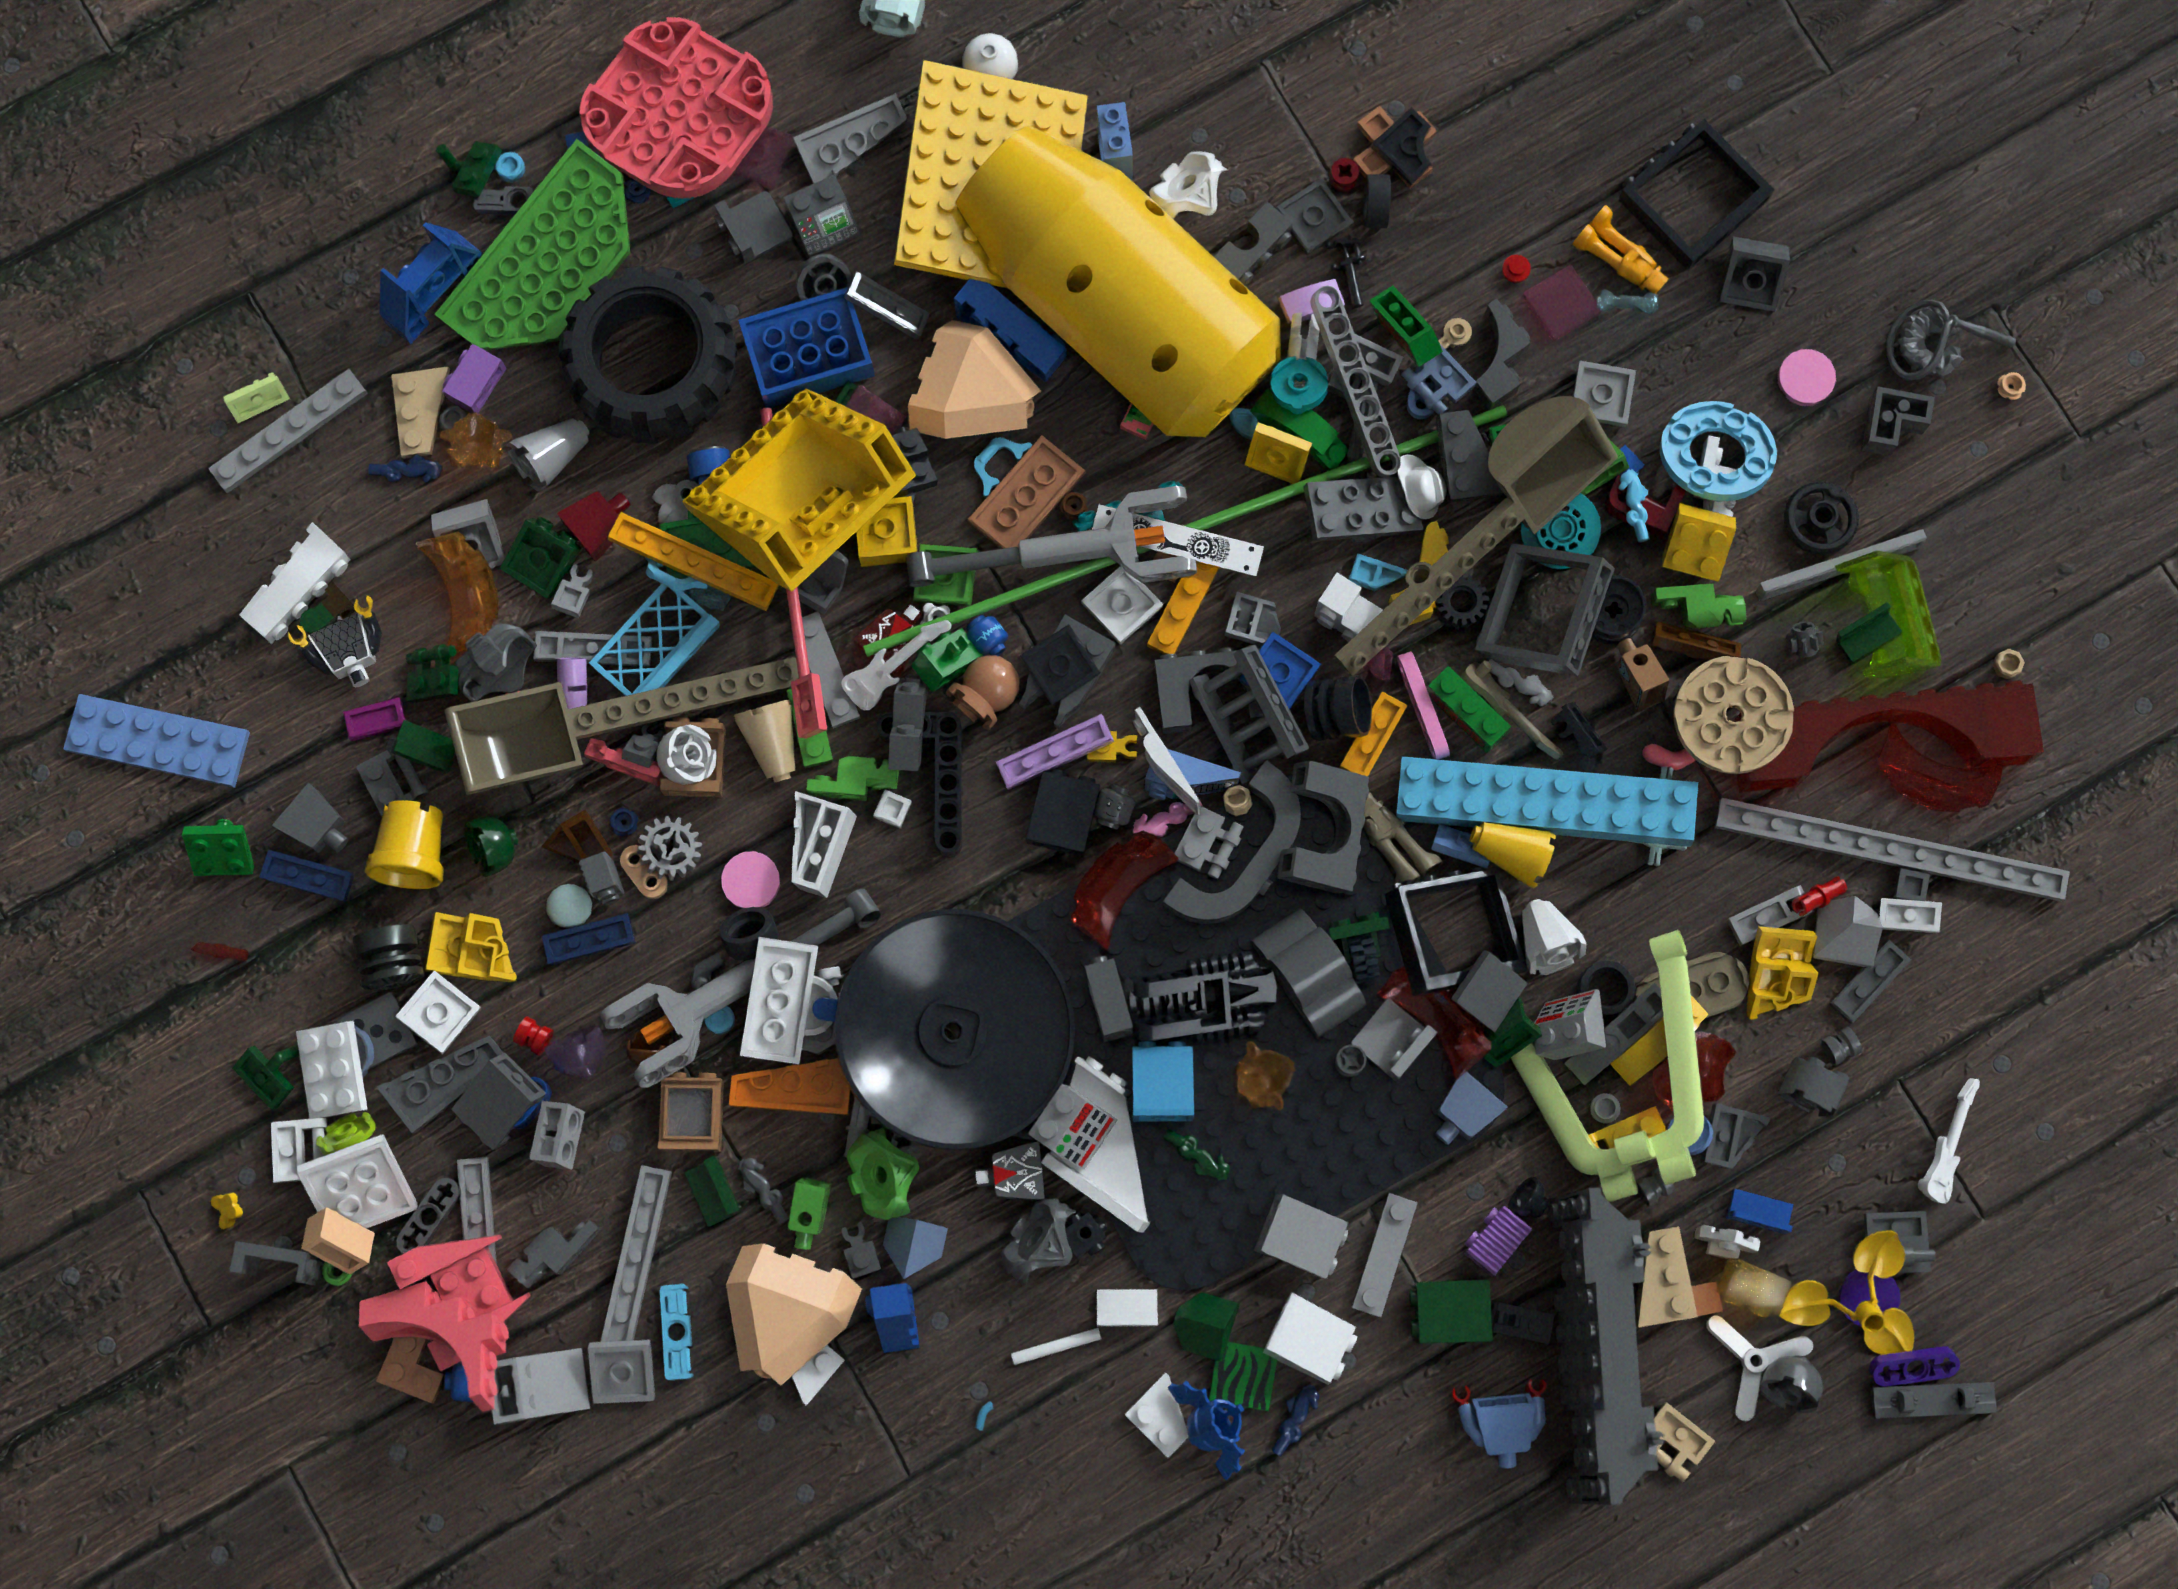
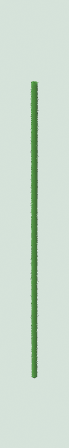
(1201, 524)

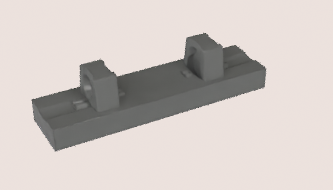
(1933, 1400)

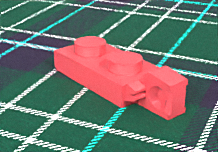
(613, 759)

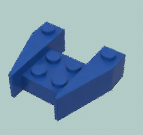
(423, 281)

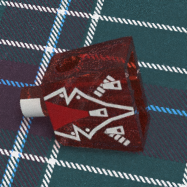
(885, 625)

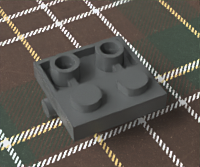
(1912, 1234)

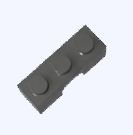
(1270, 231)

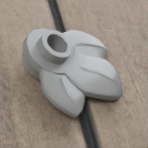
(671, 499)

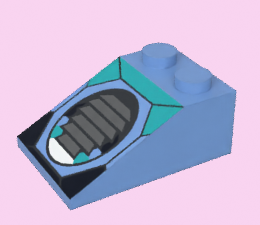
(1200, 774)

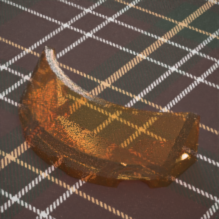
(468, 585)

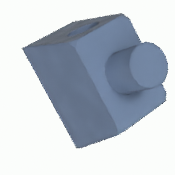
(1467, 1109)

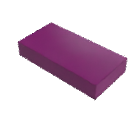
(374, 719)

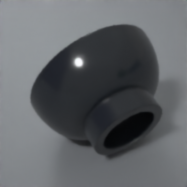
(1529, 1199)

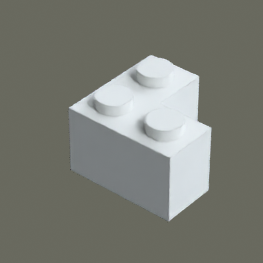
(1344, 608)

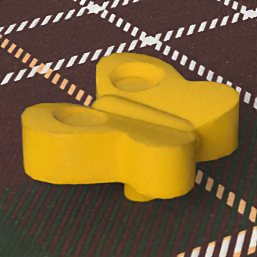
(228, 1208)

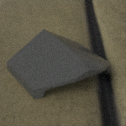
(1252, 619)

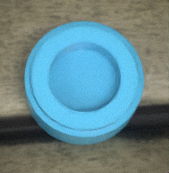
(510, 167)
(721, 1021)

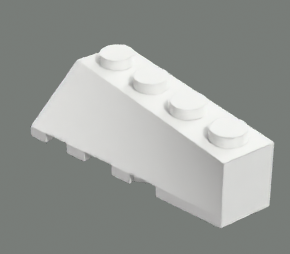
(295, 584)

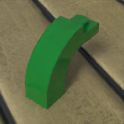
(1309, 426)

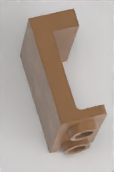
(713, 784)

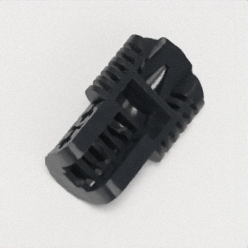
(1202, 999)

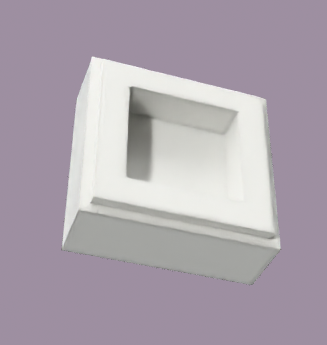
(892, 809)

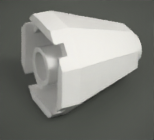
(1549, 938)

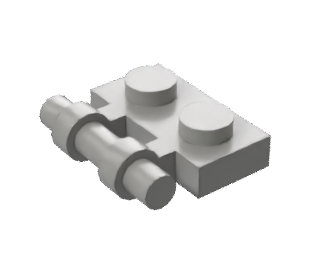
(1199, 839)

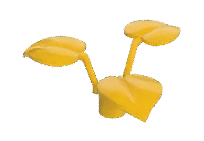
(1883, 1332)

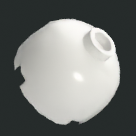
(991, 55)
(686, 755)

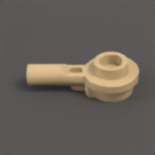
(1456, 333)

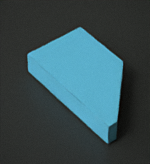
(1374, 573)

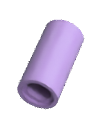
(573, 677)

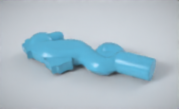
(1635, 494)

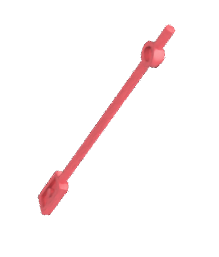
(806, 689)

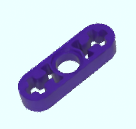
(1892, 1360)

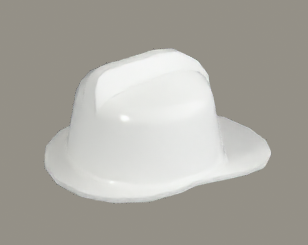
(1422, 486)

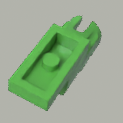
(1700, 606)
(853, 779)

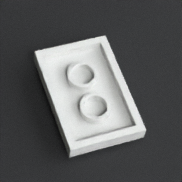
(331, 1070)

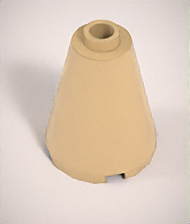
(770, 738)

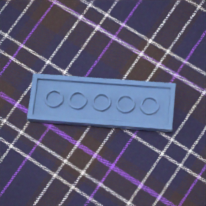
(156, 740)

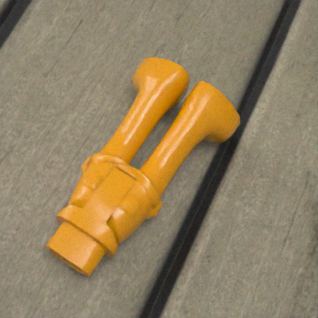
(1635, 266)

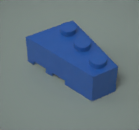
(894, 1316)

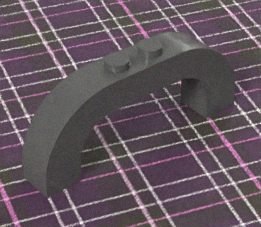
(1213, 908)

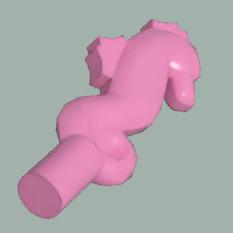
(1158, 823)

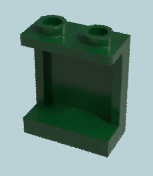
(1451, 1311)

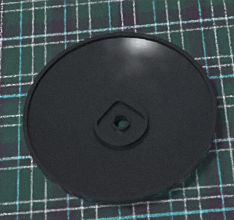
(1010, 1019)

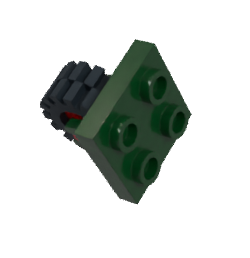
(1360, 944)

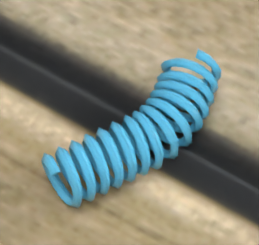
(986, 1408)

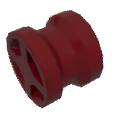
(1341, 181)

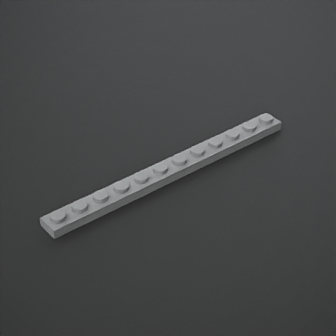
(1892, 849)

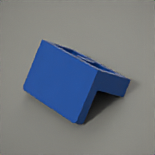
(1760, 1211)

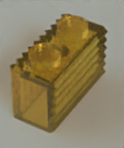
(1753, 1287)

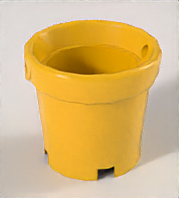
(407, 847)

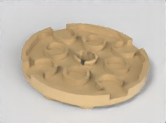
(1726, 744)

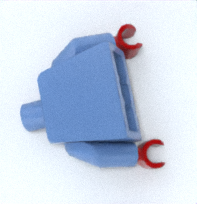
(1504, 1422)

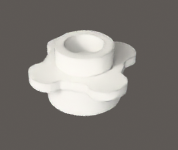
(931, 610)

